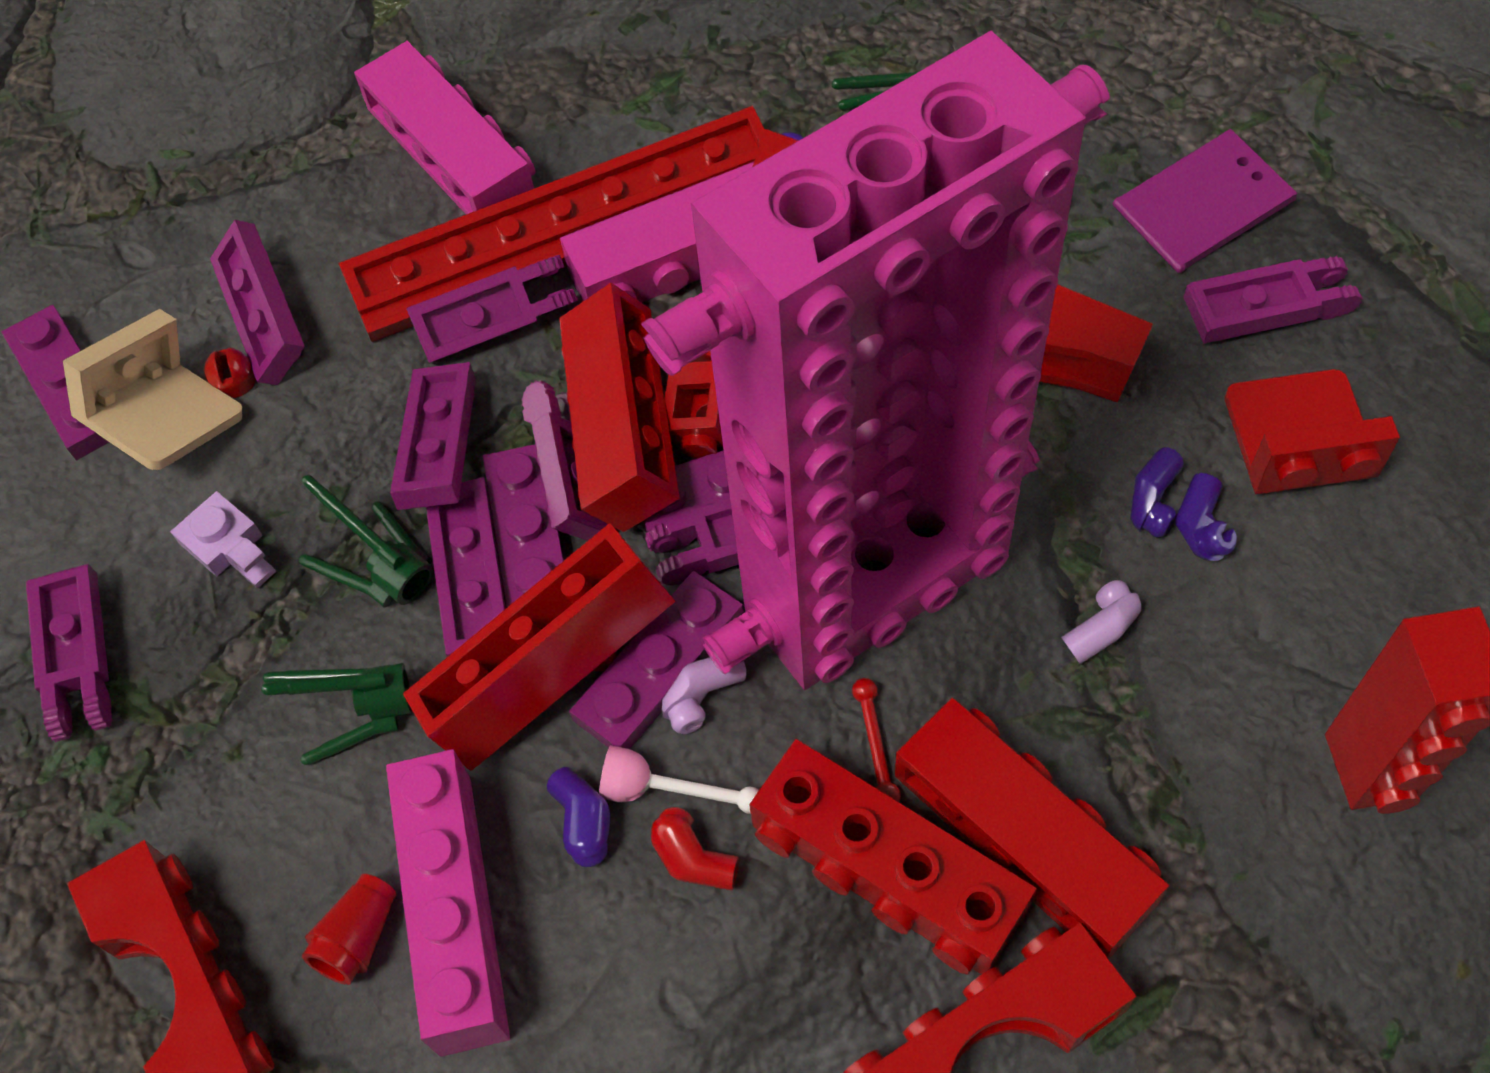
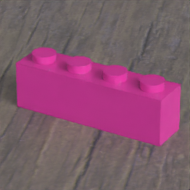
(443, 129)
(642, 249)
(446, 905)

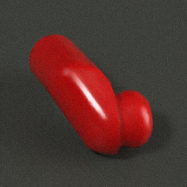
(684, 855)

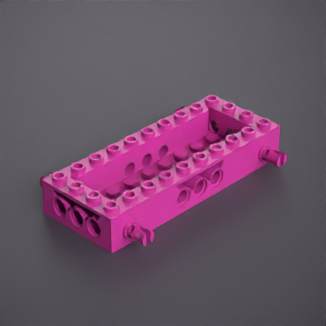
(882, 348)

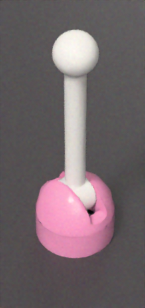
(628, 777)

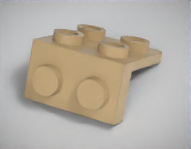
(143, 397)

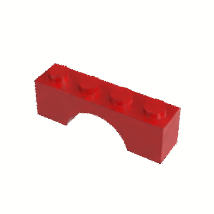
(141, 909)
(1058, 994)

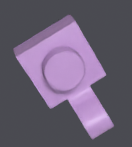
(223, 536)

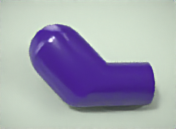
(1149, 486)
(1198, 525)
(584, 817)

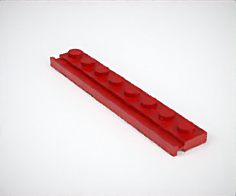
(531, 223)

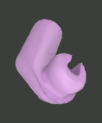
(1108, 625)
(689, 689)

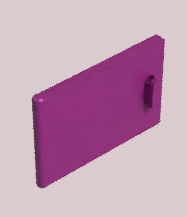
(1204, 200)

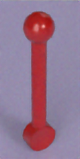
(865, 692)

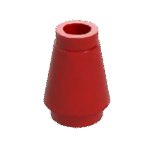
(350, 930)

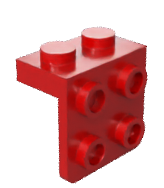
(1306, 431)

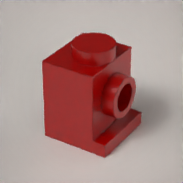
(693, 410)

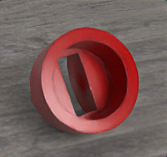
(240, 369)

